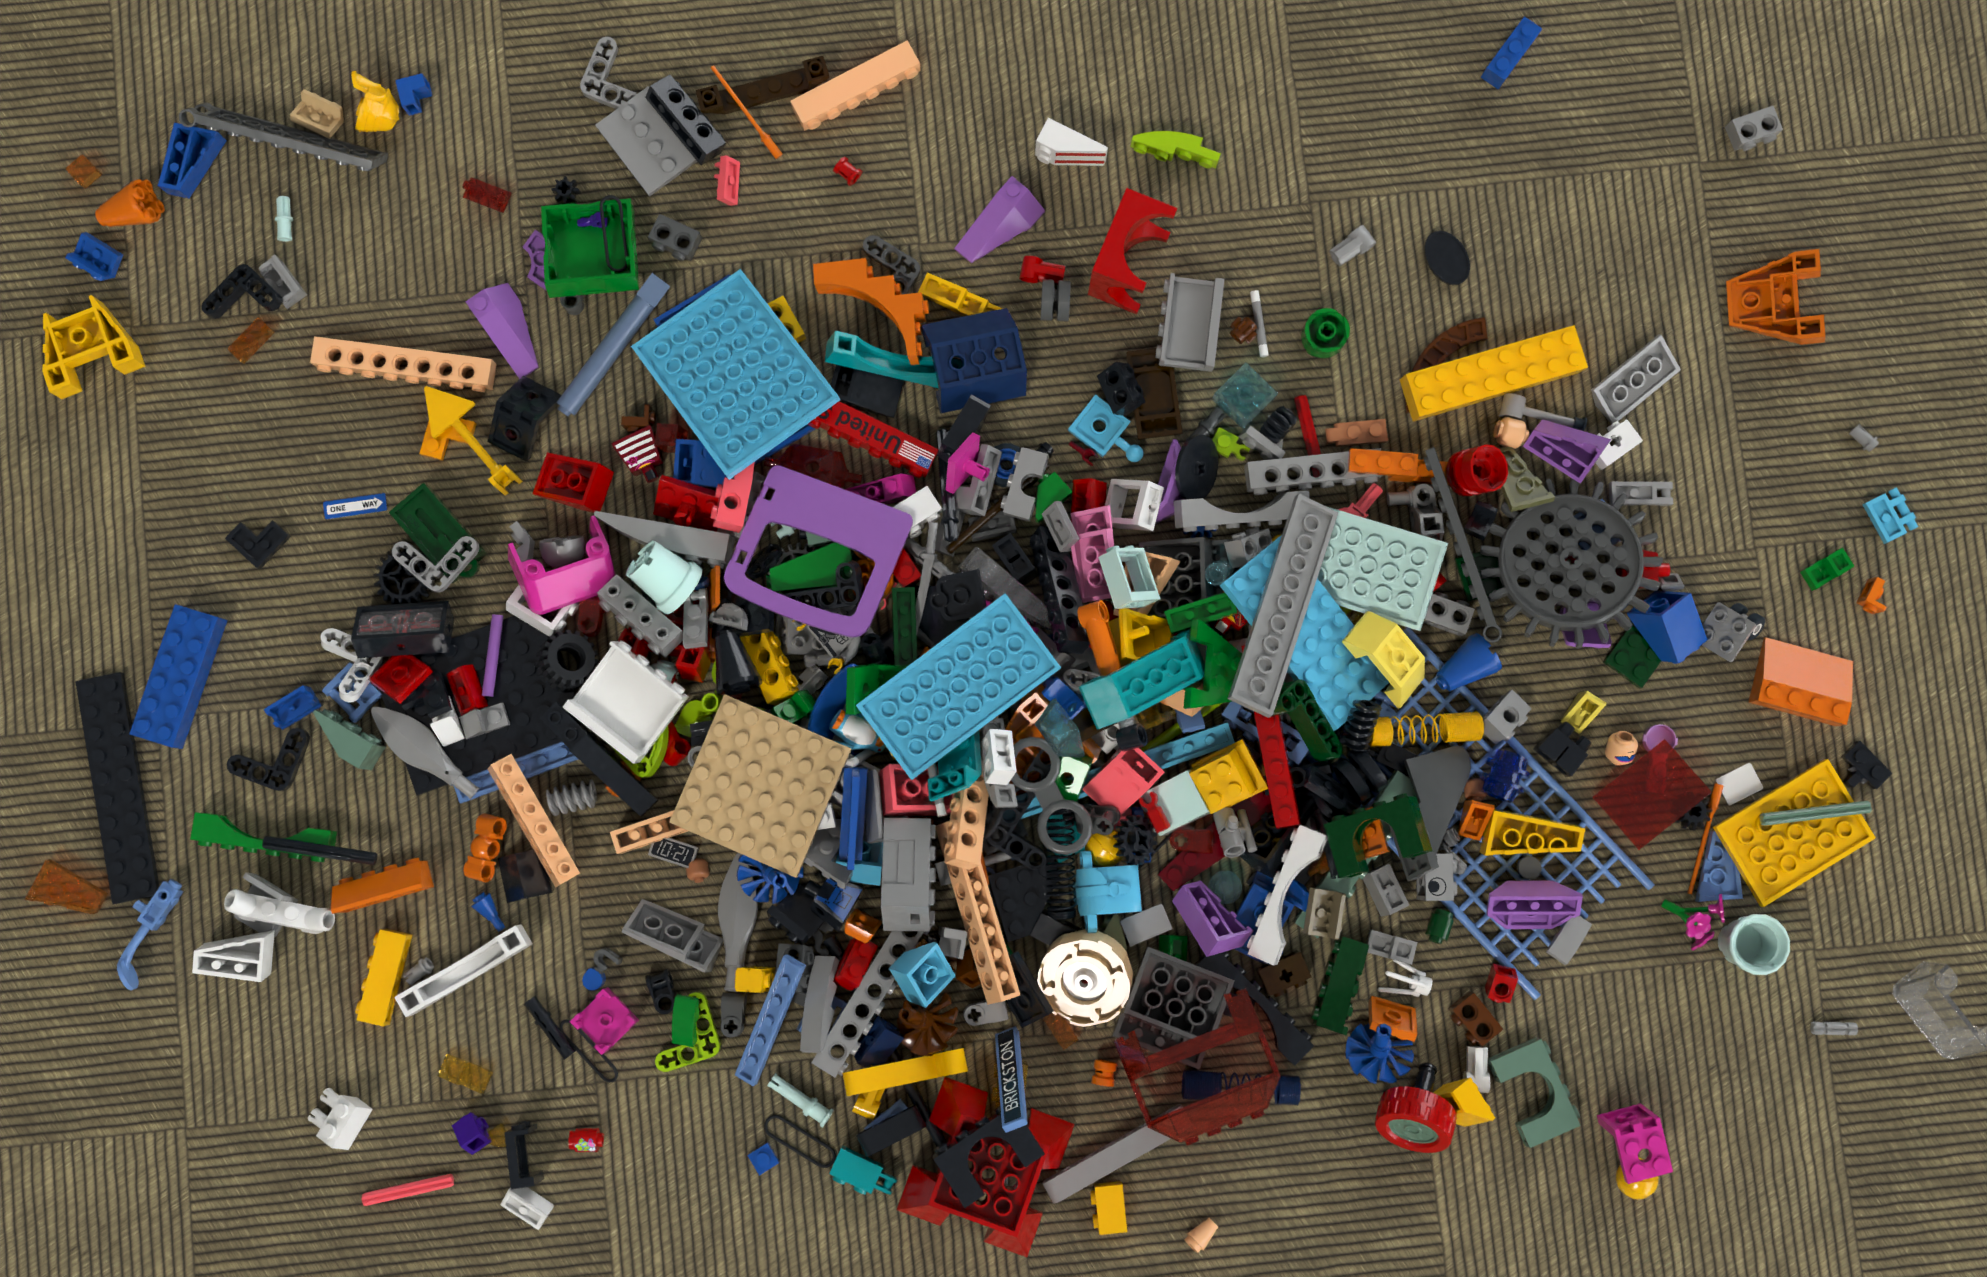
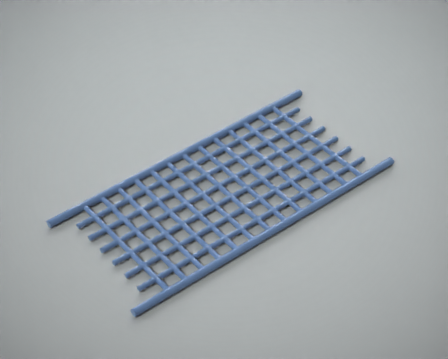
(1506, 865)

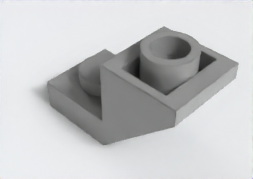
(520, 535)

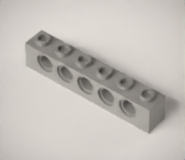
(1256, 471)

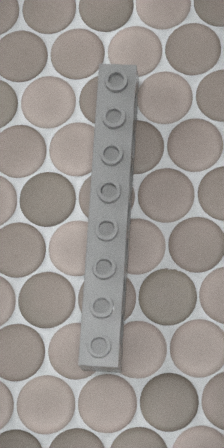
(825, 1060)

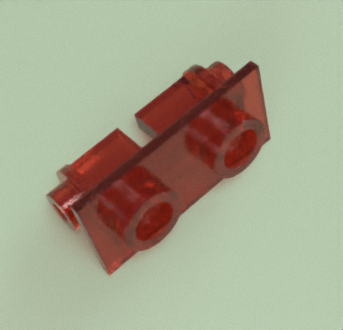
(486, 194)

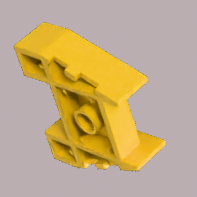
(82, 340)

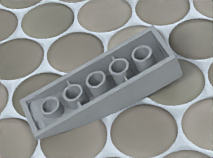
(684, 541)

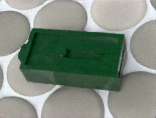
(435, 529)

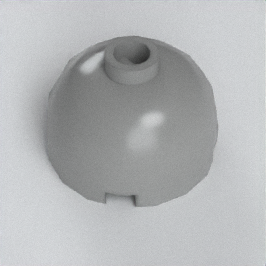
(562, 551)

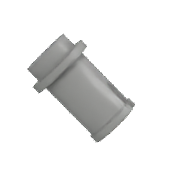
(1864, 438)
(422, 968)

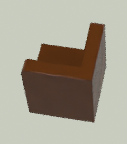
(966, 970)

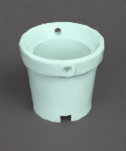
(664, 576)
(1755, 943)

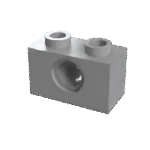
(1514, 710)

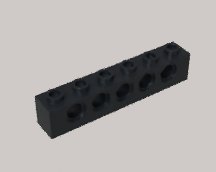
(1059, 592)

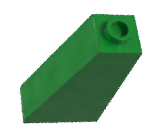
(810, 570)

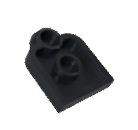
(959, 595)

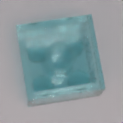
(1244, 396)

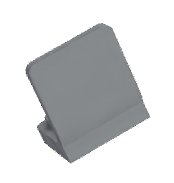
(265, 888)

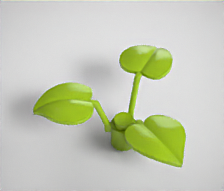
(699, 711)

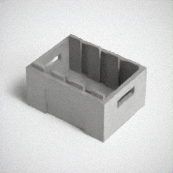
(908, 874)

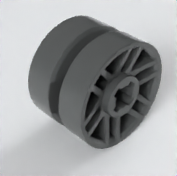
(1055, 300)

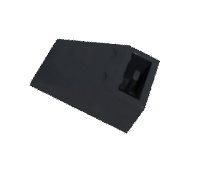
(867, 390)

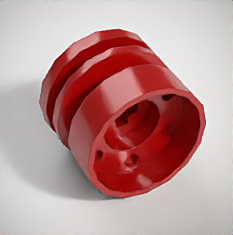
(1477, 470)

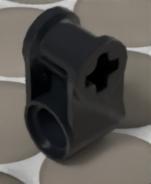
(661, 990)

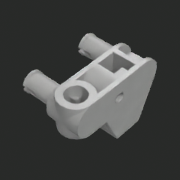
(1420, 511)

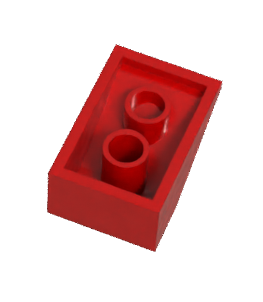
(573, 482)

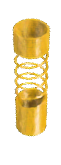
(1452, 727)

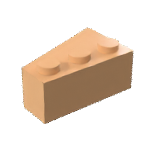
(1162, 570)

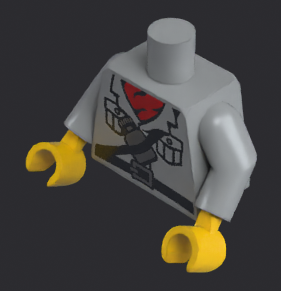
(839, 647)

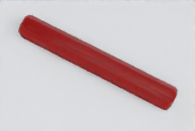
(1308, 429)

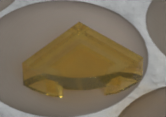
(497, 1136)

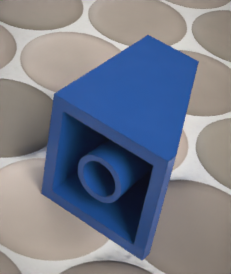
(1670, 625)

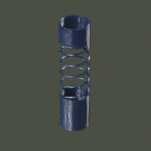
(1205, 1084)

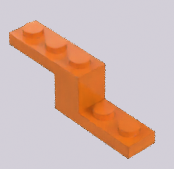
(1397, 465)

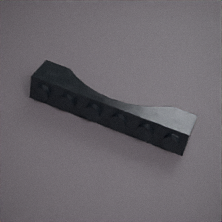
(1287, 1038)

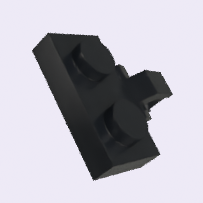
(1864, 767)

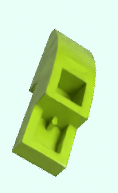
(1167, 143)

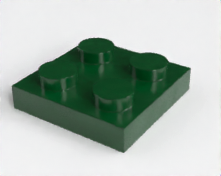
(1633, 658)

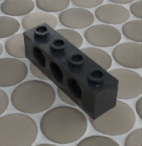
(674, 114)

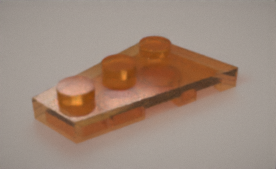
(64, 888)

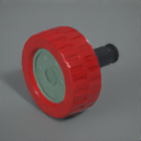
(1416, 1115)

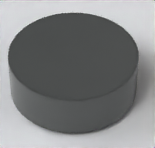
(1529, 867)

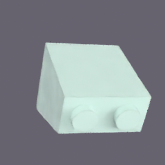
(1179, 801)

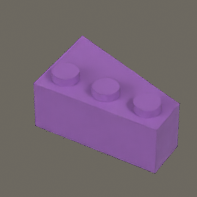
(1566, 448)
(1208, 920)

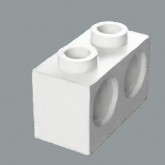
(998, 757)

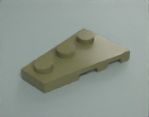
(1521, 486)

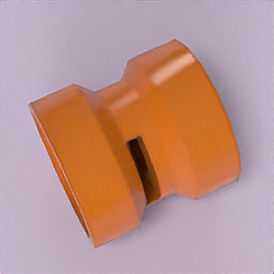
(1104, 1073)

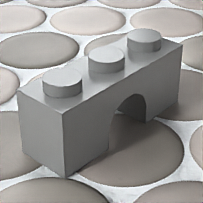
(1028, 464)

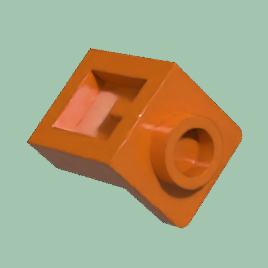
(1871, 592)

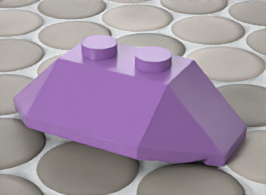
(1168, 481)
(1533, 904)

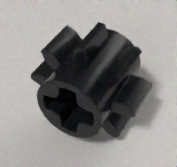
(561, 187)

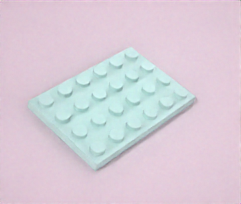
(1381, 569)

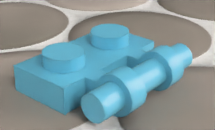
(1885, 517)

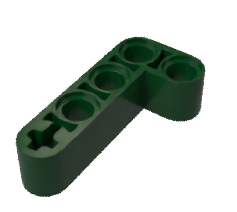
(1309, 720)

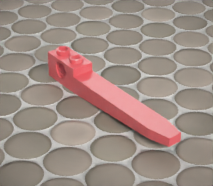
(737, 491)

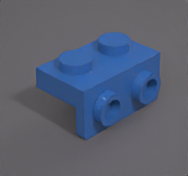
(95, 257)

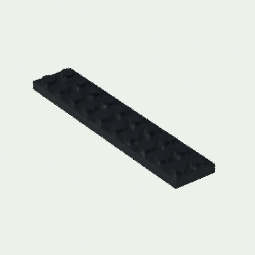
(117, 788)

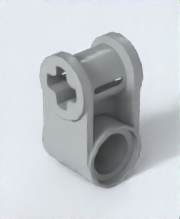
(988, 1013)

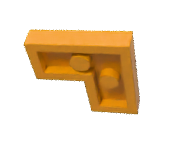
(437, 447)

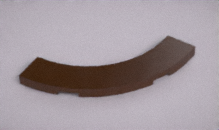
(1449, 342)

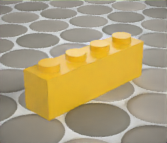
(384, 977)

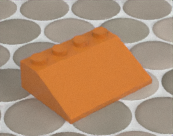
(1803, 682)

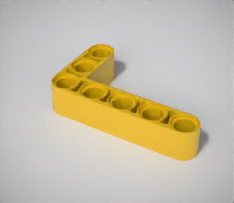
(905, 1072)

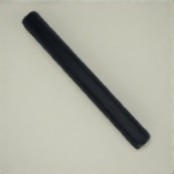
(319, 850)

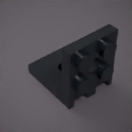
(522, 415)

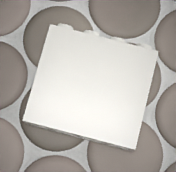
(627, 702)

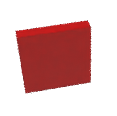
(400, 676)

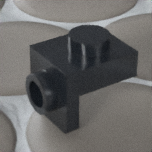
(1481, 520)

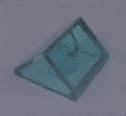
(1060, 731)

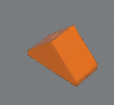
(1474, 819)

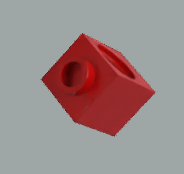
(1497, 975)

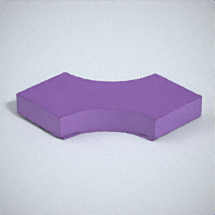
(536, 247)

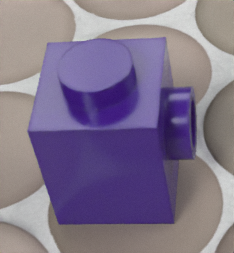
(472, 1133)

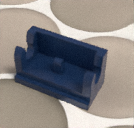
(878, 1044)

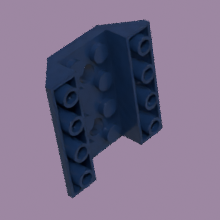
(981, 374)

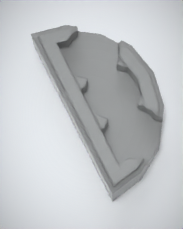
(730, 616)

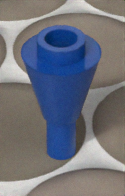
(485, 906)

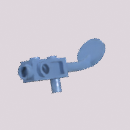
(151, 917)

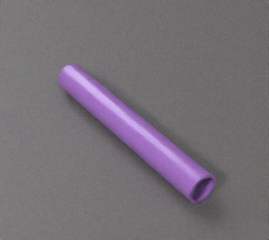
(492, 655)

